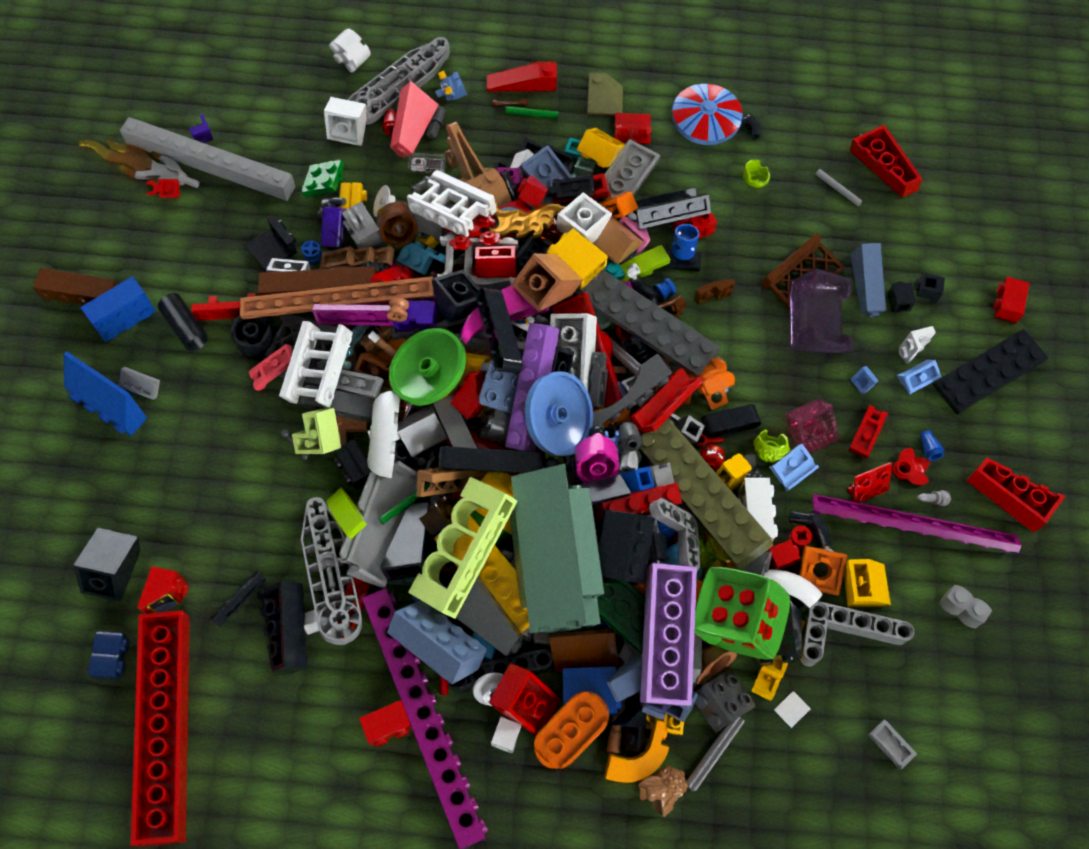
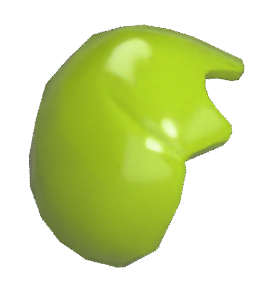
(755, 175)

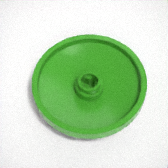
(427, 366)

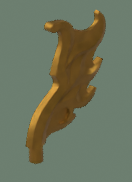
(526, 222)

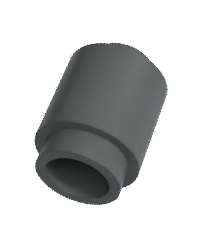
(629, 436)

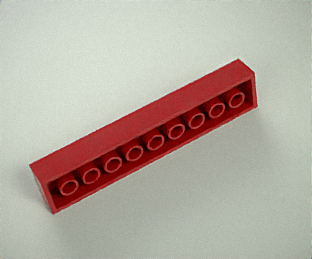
(161, 730)

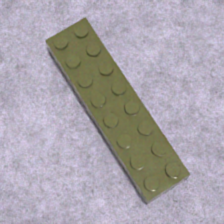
(707, 496)

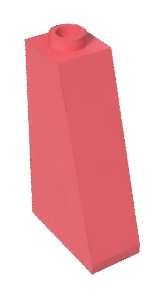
(411, 119)

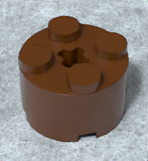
(397, 224)

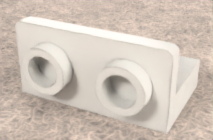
(915, 343)

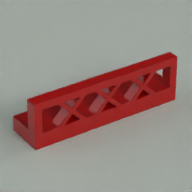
(665, 401)

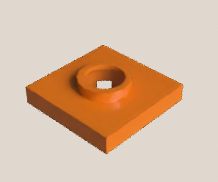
(835, 562)

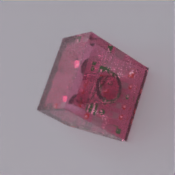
(813, 425)

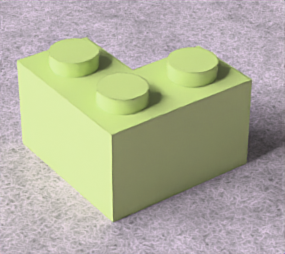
(320, 433)

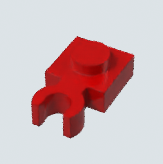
(166, 188)

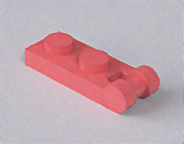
(271, 367)

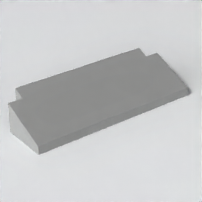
(370, 545)

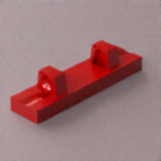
(217, 310)

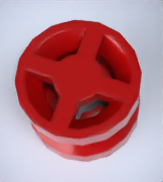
(804, 532)

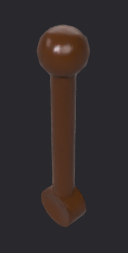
(524, 102)

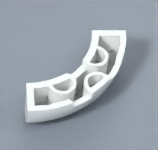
(383, 434)
(796, 586)

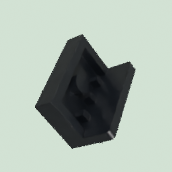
(531, 246)

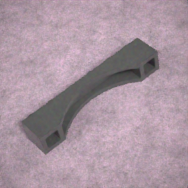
(649, 375)

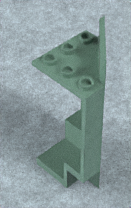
(555, 551)

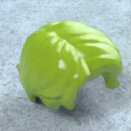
(771, 448)

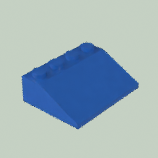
(101, 396)

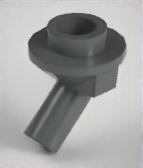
(335, 201)

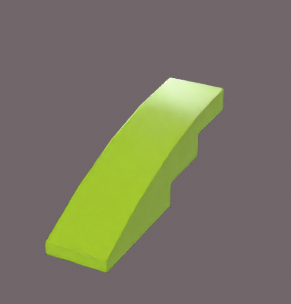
(647, 262)
(346, 513)

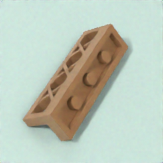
(438, 475)

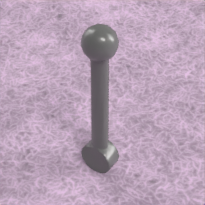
(285, 433)

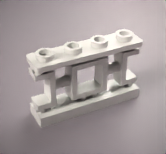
(456, 191)

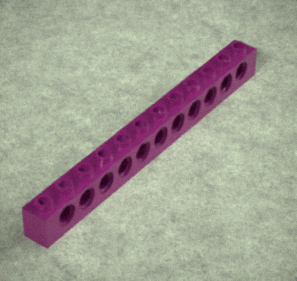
(464, 836)

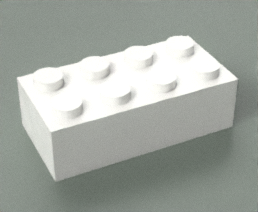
(577, 334)

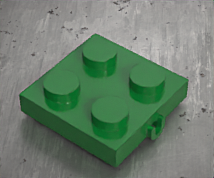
(323, 178)

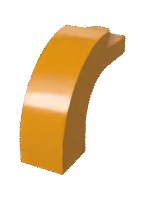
(642, 765)

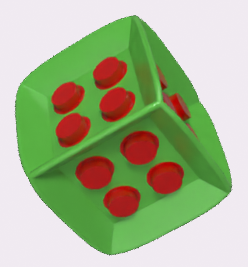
(742, 612)

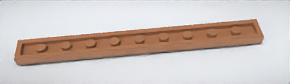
(347, 295)

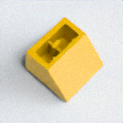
(866, 584)

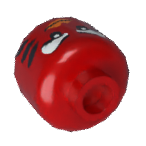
(713, 456)

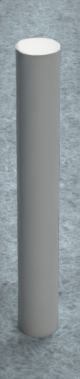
(838, 187)

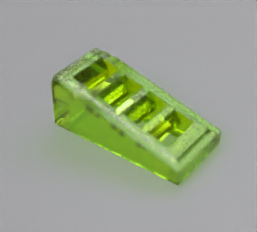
(706, 550)

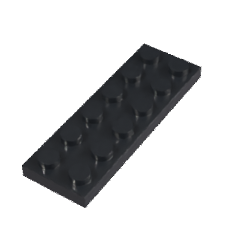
(990, 371)

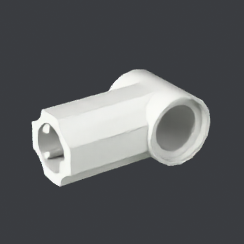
(628, 459)

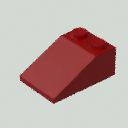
(524, 699)

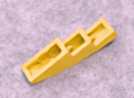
(769, 678)

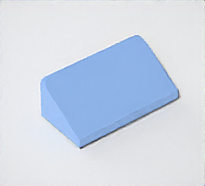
(919, 376)

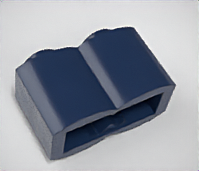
(108, 655)

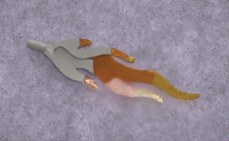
(143, 165)

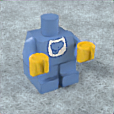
(451, 86)

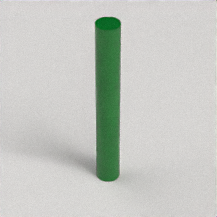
(531, 112)
(400, 506)

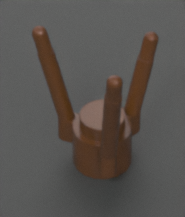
(674, 305)

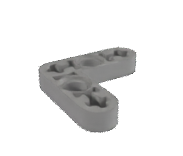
(685, 525)

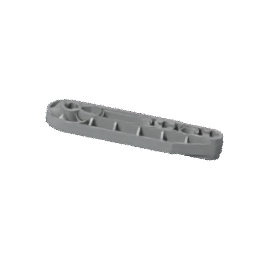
(415, 66)
(326, 559)

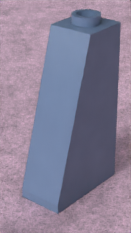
(869, 279)

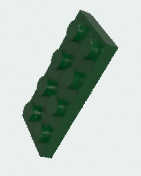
(623, 610)

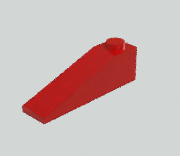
(529, 77)

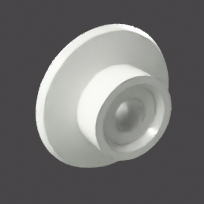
(382, 199)
(486, 686)

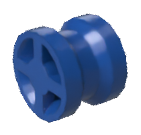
(307, 250)
(665, 289)

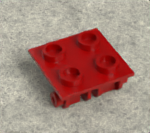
(632, 127)
(871, 483)

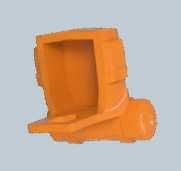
(715, 380)

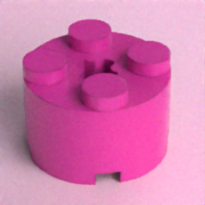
(596, 458)

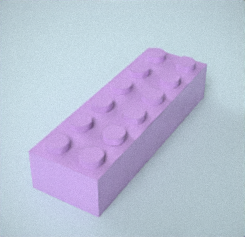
(668, 635)

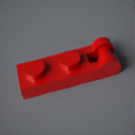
(868, 432)

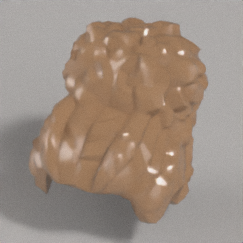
(663, 788)

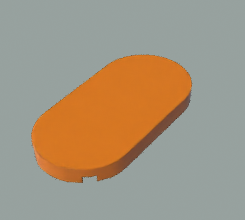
(571, 730)

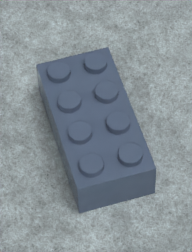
(437, 641)

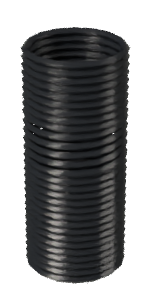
(182, 322)

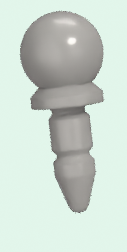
(939, 498)

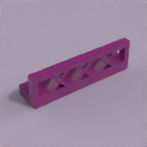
(352, 314)

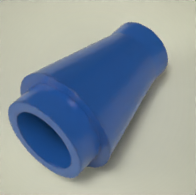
(932, 448)

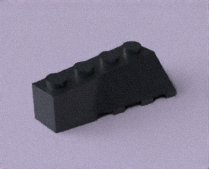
(285, 626)

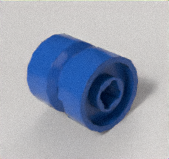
(685, 241)

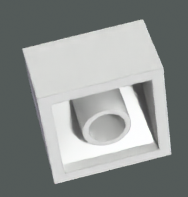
(345, 121)
(584, 216)

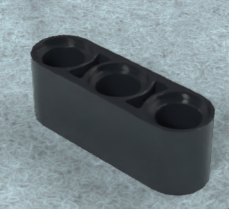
(731, 421)

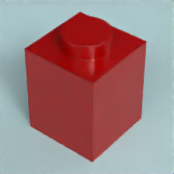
(784, 555)

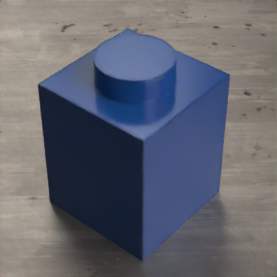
(638, 479)

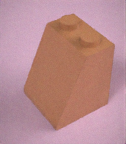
(546, 280)

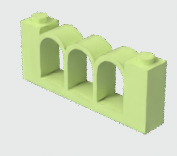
(427, 585)

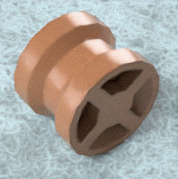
(398, 309)

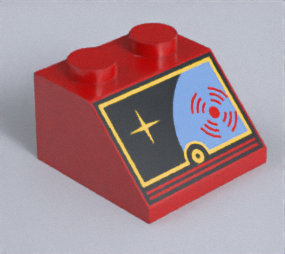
(162, 591)

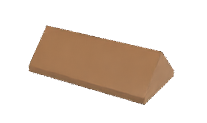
(617, 241)

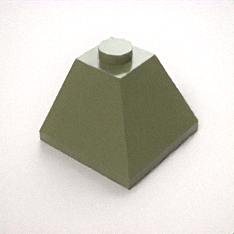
(604, 95)

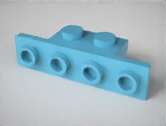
(418, 258)

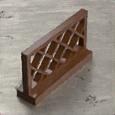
(795, 260)

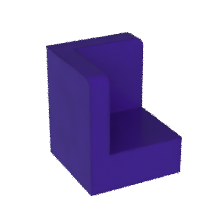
(201, 132)

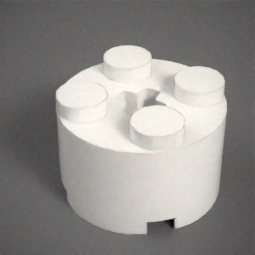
(349, 50)

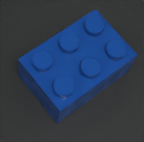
(118, 309)

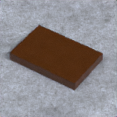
(584, 649)

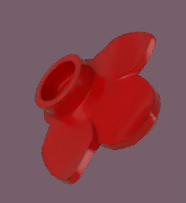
(913, 467)

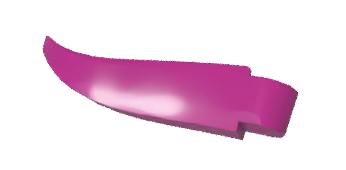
(517, 308)

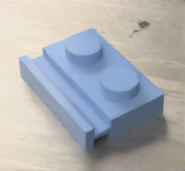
(794, 467)

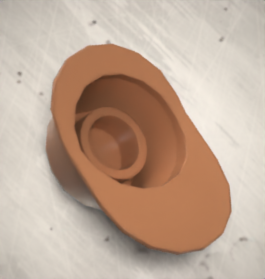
(714, 660)

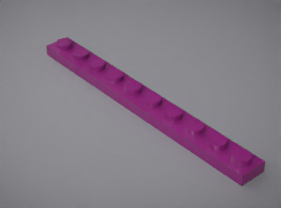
(917, 523)

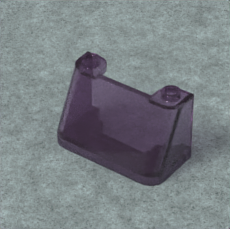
(817, 313)

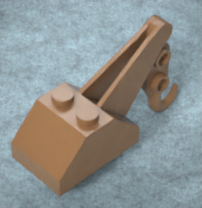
(483, 178)

